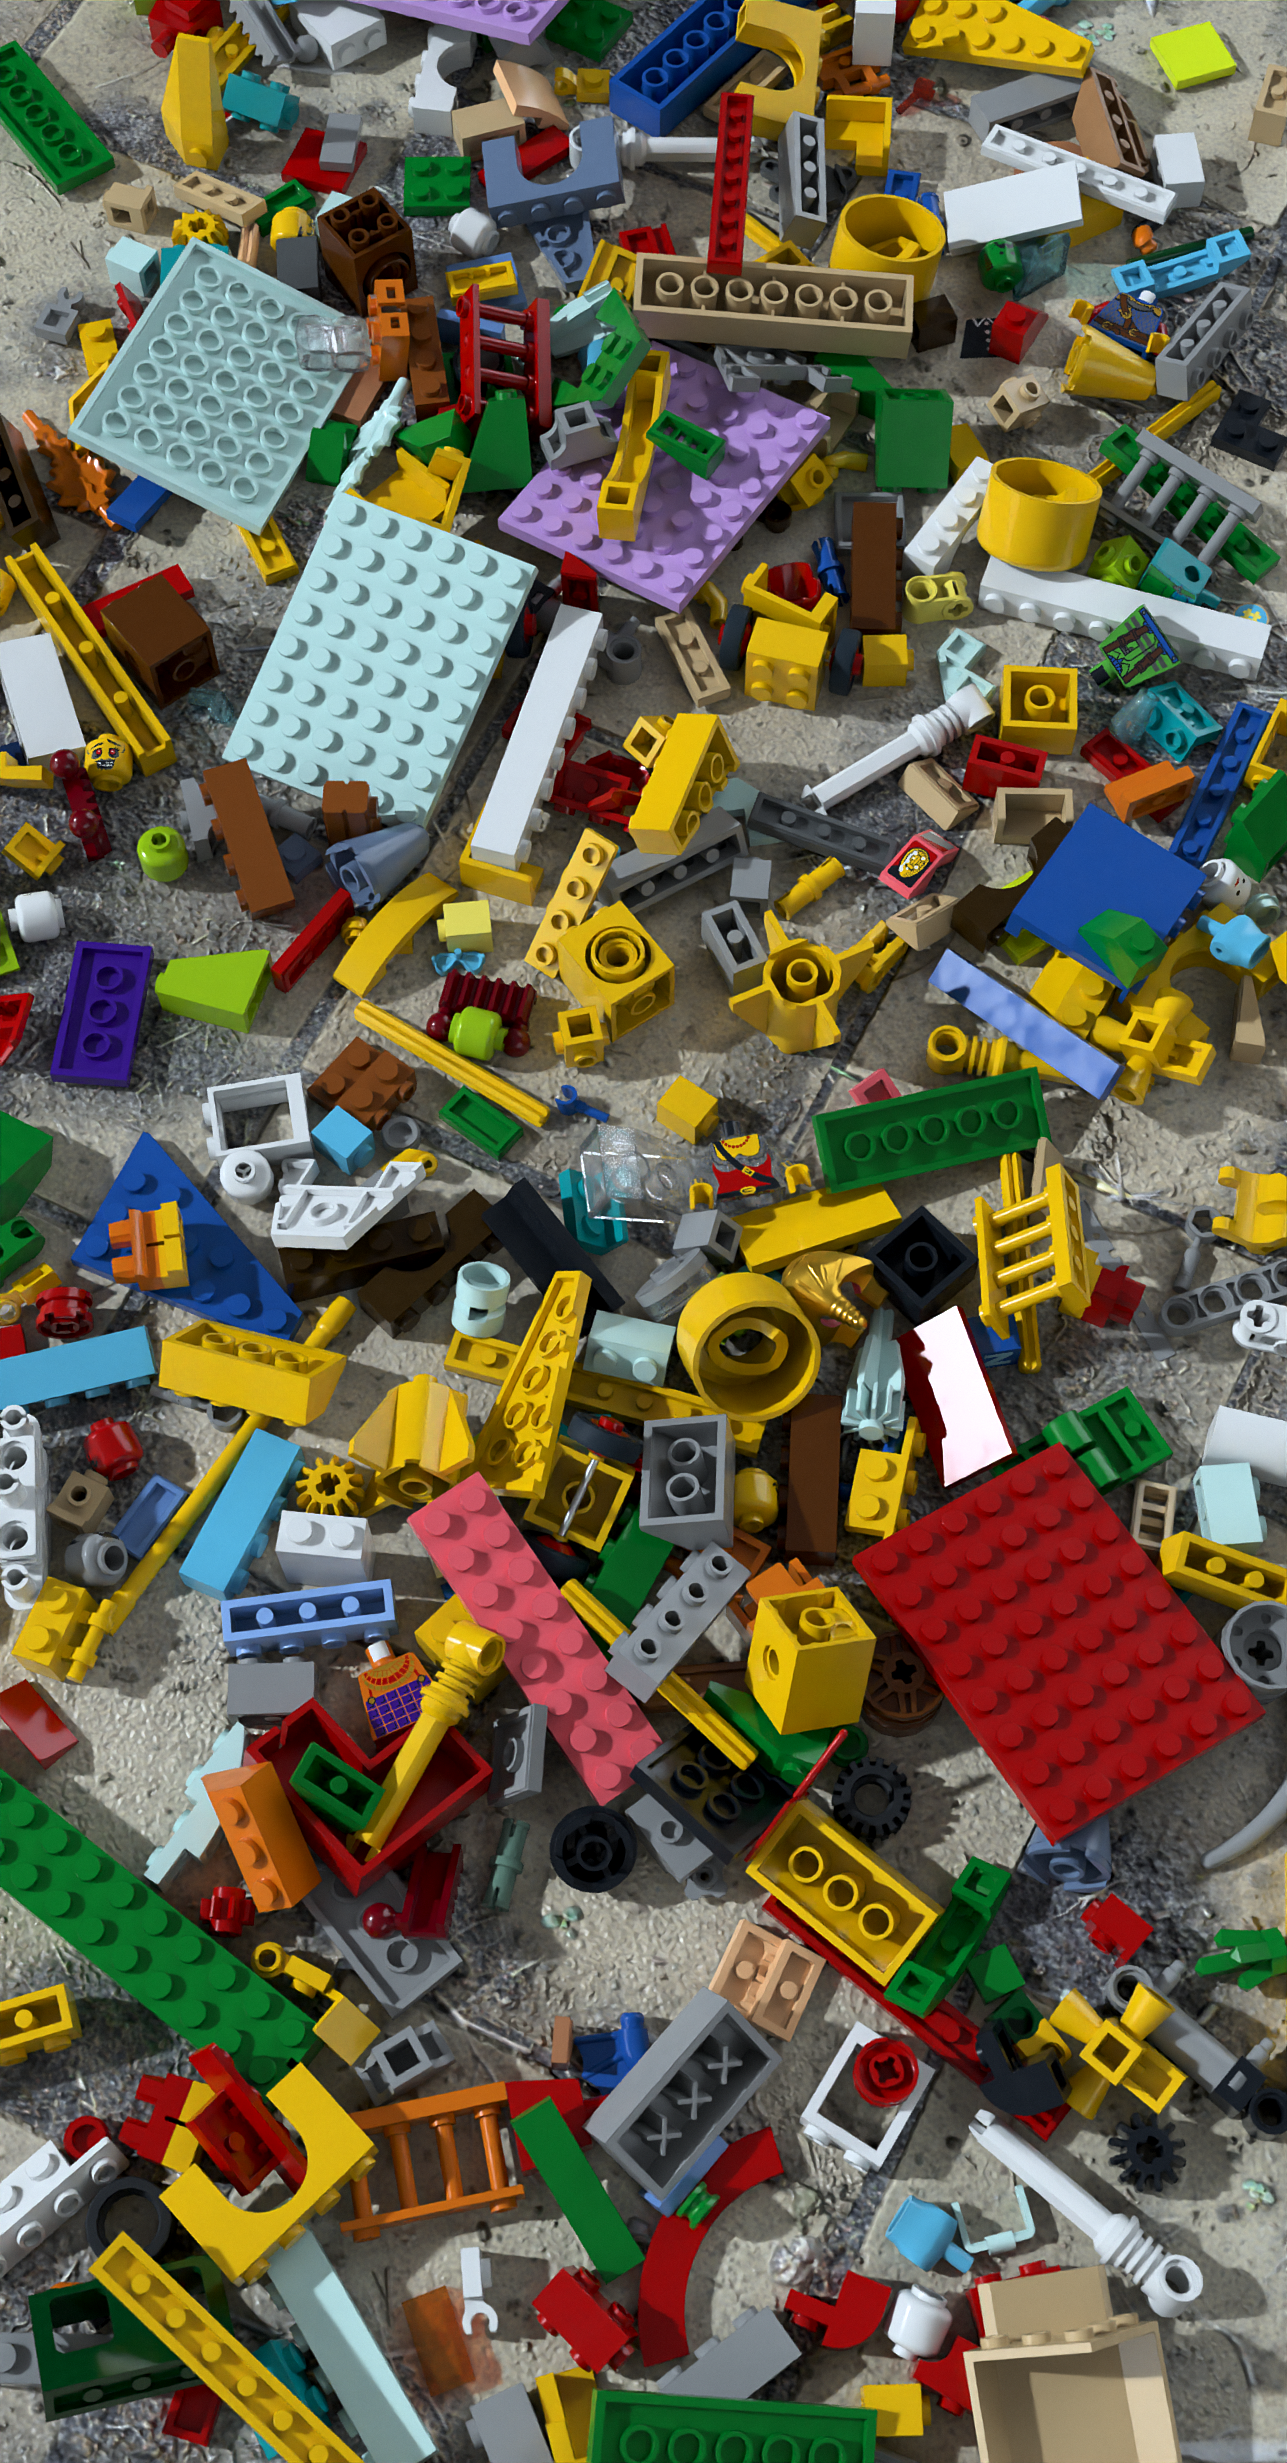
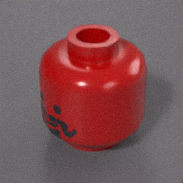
(113, 1449)

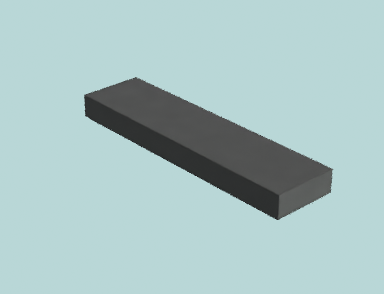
(821, 834)

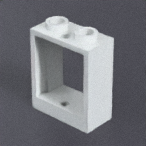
(257, 1094)
(824, 2131)

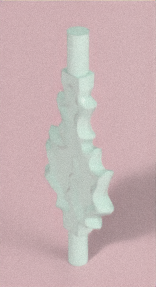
(373, 438)

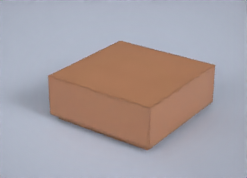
(562, 2043)

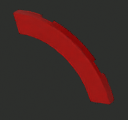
(676, 2245)

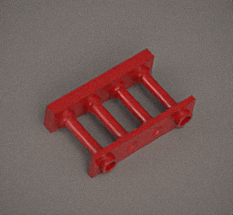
(534, 353)

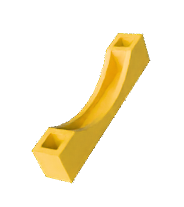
(627, 482)

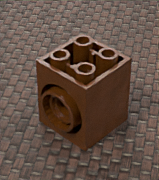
(364, 244)
(161, 641)

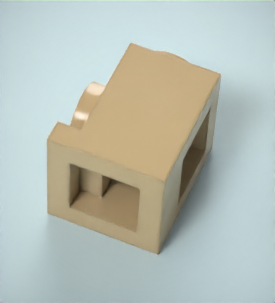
(130, 207)
(82, 1515)

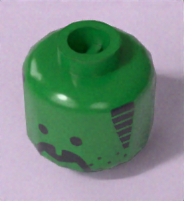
(1000, 265)

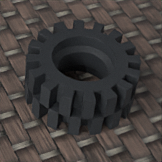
(883, 1776)

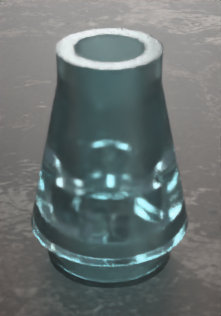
(1133, 717)

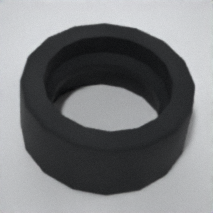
(114, 2192)

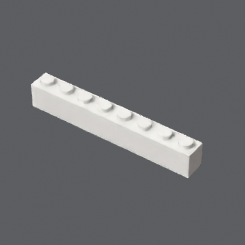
(1098, 607)
(539, 738)

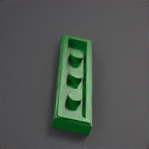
(577, 2190)

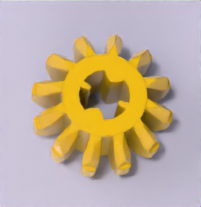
(202, 226)
(342, 1478)

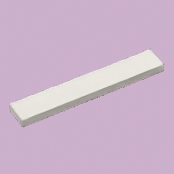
(1094, 178)

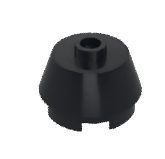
(593, 1849)

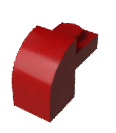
(850, 2320)

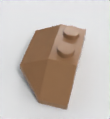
(1108, 127)

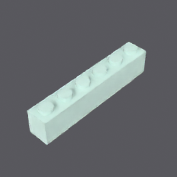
(346, 2354)

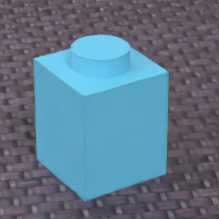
(344, 1141)

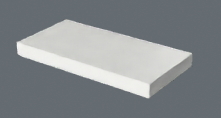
(1013, 208)

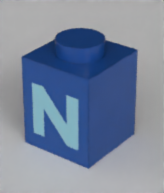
(992, 1348)

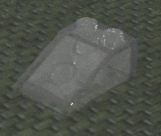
(635, 1176)

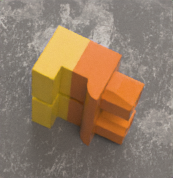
(157, 1248)

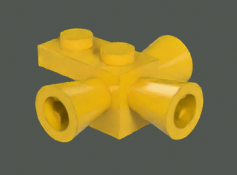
(1153, 1046)
(1118, 2052)

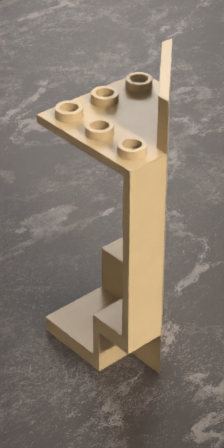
(1068, 2376)

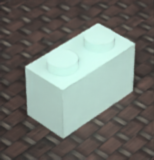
(629, 1348)
(1228, 1506)

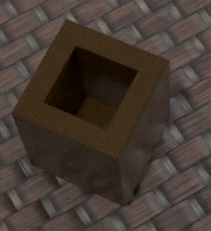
(933, 323)

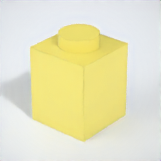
(466, 926)

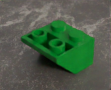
(1260, 829)

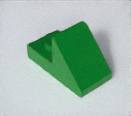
(329, 452)

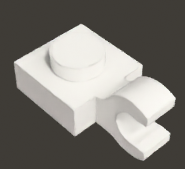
(476, 2277)

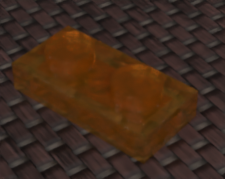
(438, 2341)

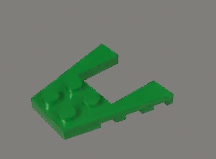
(616, 364)

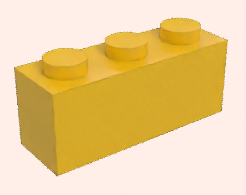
(1220, 1572)

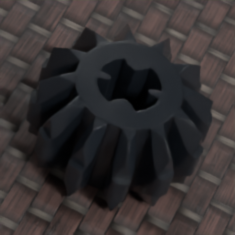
(1159, 2166)

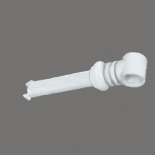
(637, 149)
(926, 735)
(1114, 2235)

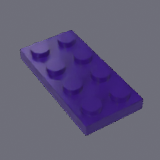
(102, 1014)

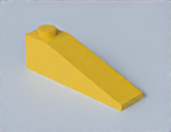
(194, 104)

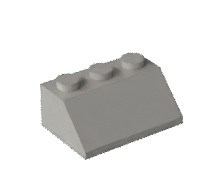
(688, 1481)

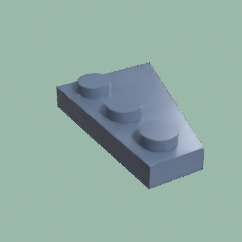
(566, 245)

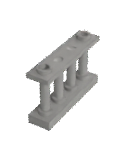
(1181, 469)

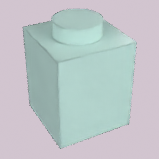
(133, 266)

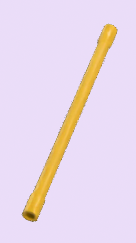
(126, 1597)

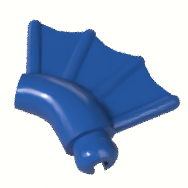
(613, 2054)

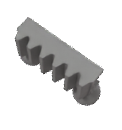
(270, 34)

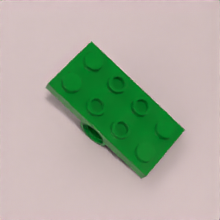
(1107, 1441)

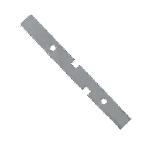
(1148, 1325)

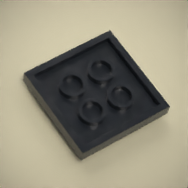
(710, 1793)

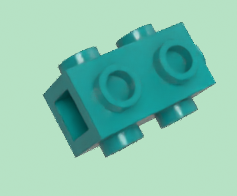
(265, 103)

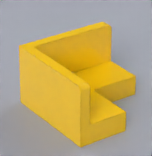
(860, 126)
(498, 881)
(567, 2412)

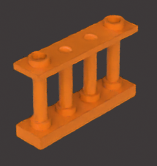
(441, 2114)

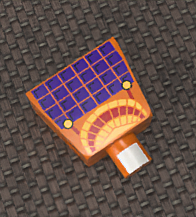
(391, 1692)

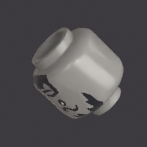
(96, 1559)

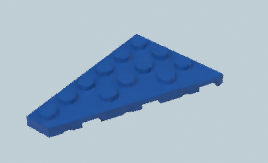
(223, 1273)

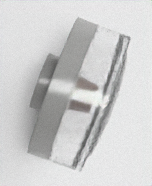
(675, 1284)

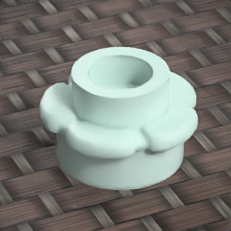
(1262, 909)

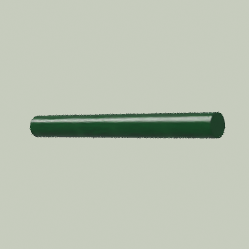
(1184, 249)

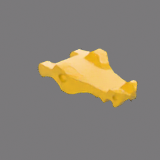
(1258, 1211)

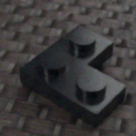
(1244, 437)

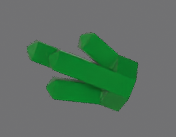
(1257, 1951)

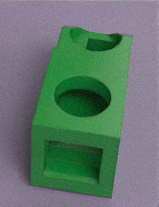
(18, 1245)

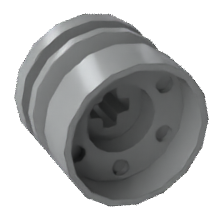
(1263, 1630)

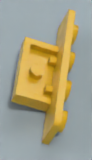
(572, 899)
(884, 1485)

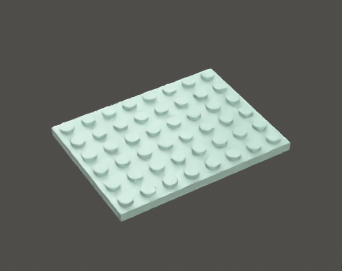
(214, 389)
(381, 660)

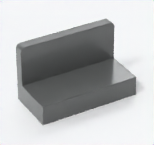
(300, 265)

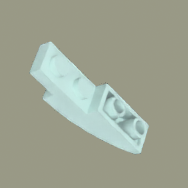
(197, 1831)

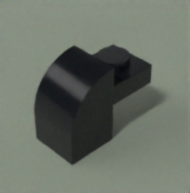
(1019, 2085)

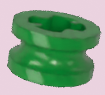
(698, 2205)

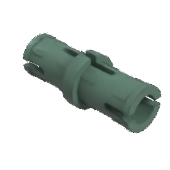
(506, 1865)

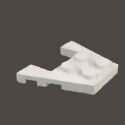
(335, 1214)

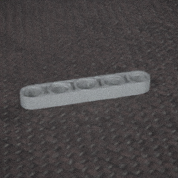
(1230, 1292)

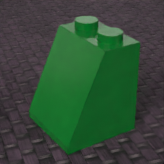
(912, 439)
(501, 446)
(23, 1163)

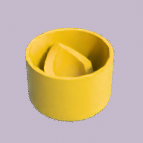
(889, 237)
(1038, 514)
(769, 1376)

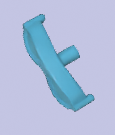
(471, 961)

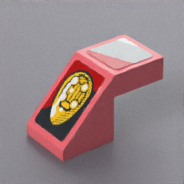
(917, 862)

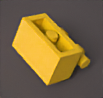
(63, 1632)

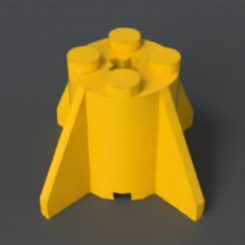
(800, 990)
(414, 1444)

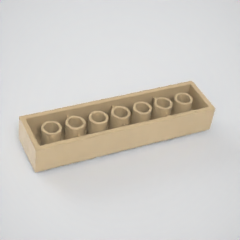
(775, 306)

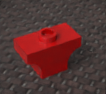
(947, 2378)

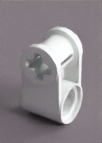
(1267, 1326)

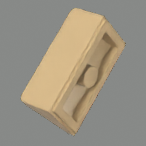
(937, 793)
(924, 920)
(1044, 1157)

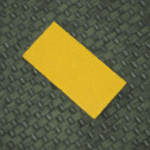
(813, 1223)

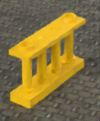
(1065, 1253)

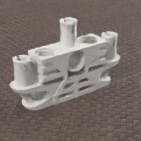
(23, 1506)

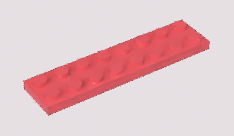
(544, 1639)

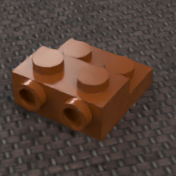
(364, 1084)

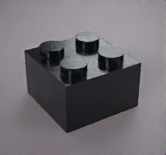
(921, 1266)

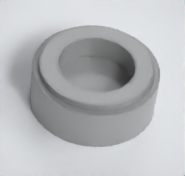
(400, 1134)

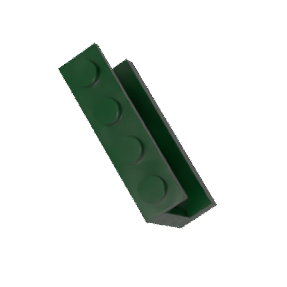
(129, 2365)

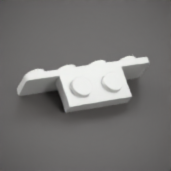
(48, 2192)

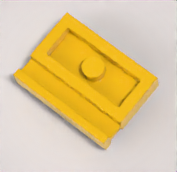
(612, 264)

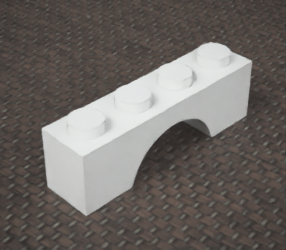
(434, 98)
(940, 536)

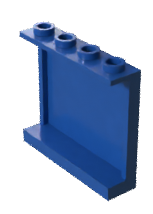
(1100, 869)

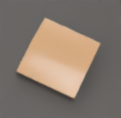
(529, 94)
(767, 1979)

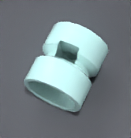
(480, 1299)

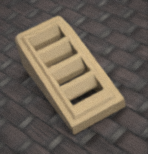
(1247, 1032)
(1156, 1491)

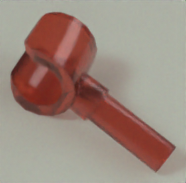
(921, 89)

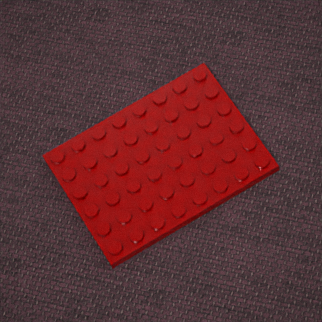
(1057, 1642)

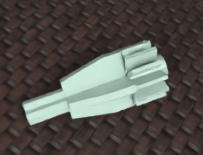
(576, 322)
(876, 1384)

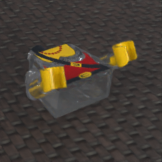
(743, 1173)

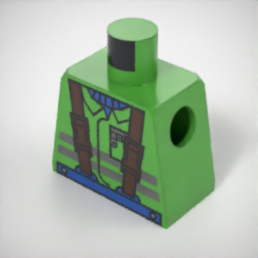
(1135, 651)

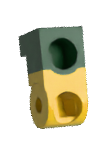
(1028, 2027)

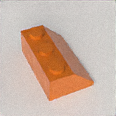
(263, 1835)

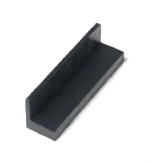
(545, 1246)

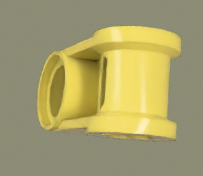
(934, 598)

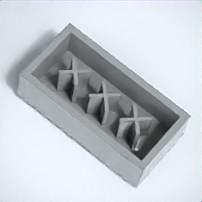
(682, 2093)

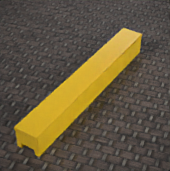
(92, 660)

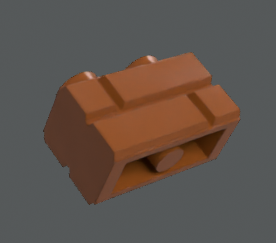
(349, 810)

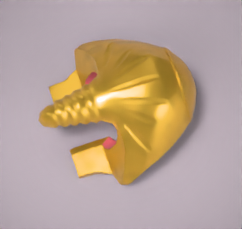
(816, 1284)

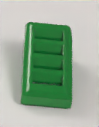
(691, 458)

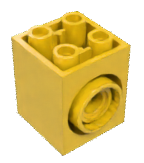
(616, 968)
(809, 1660)

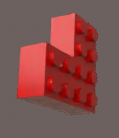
(446, 1788)

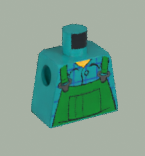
(1178, 576)

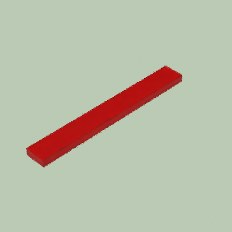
(730, 184)
(943, 2030)

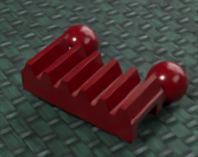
(86, 817)
(509, 1001)
(427, 1901)

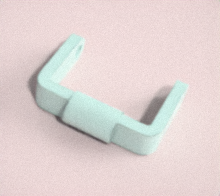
(1002, 2241)

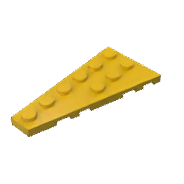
(996, 36)
(524, 1423)

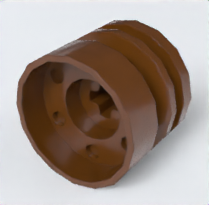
(890, 1704)

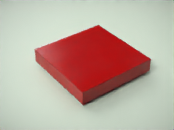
(305, 165)

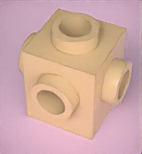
(1018, 403)

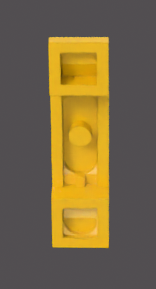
(390, 930)

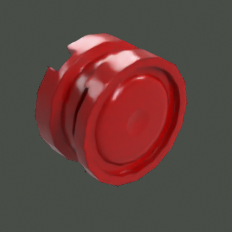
(64, 1312)
(885, 2072)

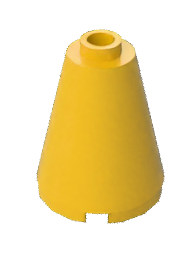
(1107, 369)

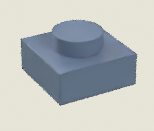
(298, 858)

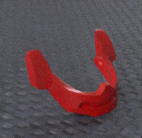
(615, 795)

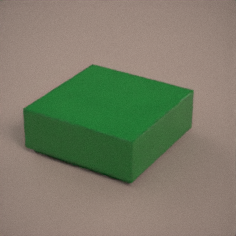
(995, 1974)

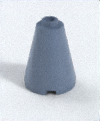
(376, 862)
(1078, 1861)

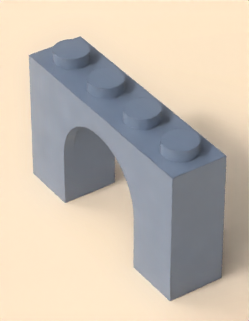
(591, 186)

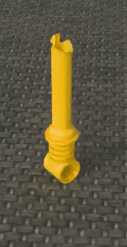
(993, 1058)
(471, 1654)

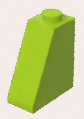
(217, 987)

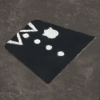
(977, 339)

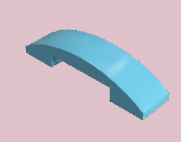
(1186, 272)

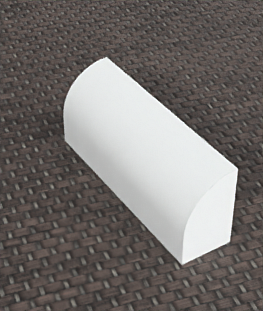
(39, 699)
(1250, 1438)

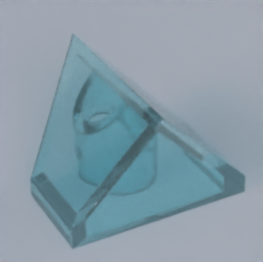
(1042, 261)

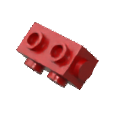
(586, 2320)

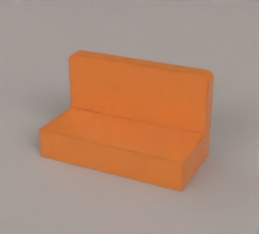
(1149, 790)

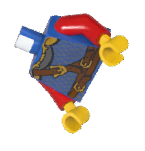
(1128, 321)

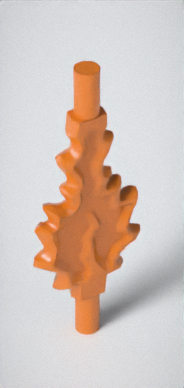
(78, 480)

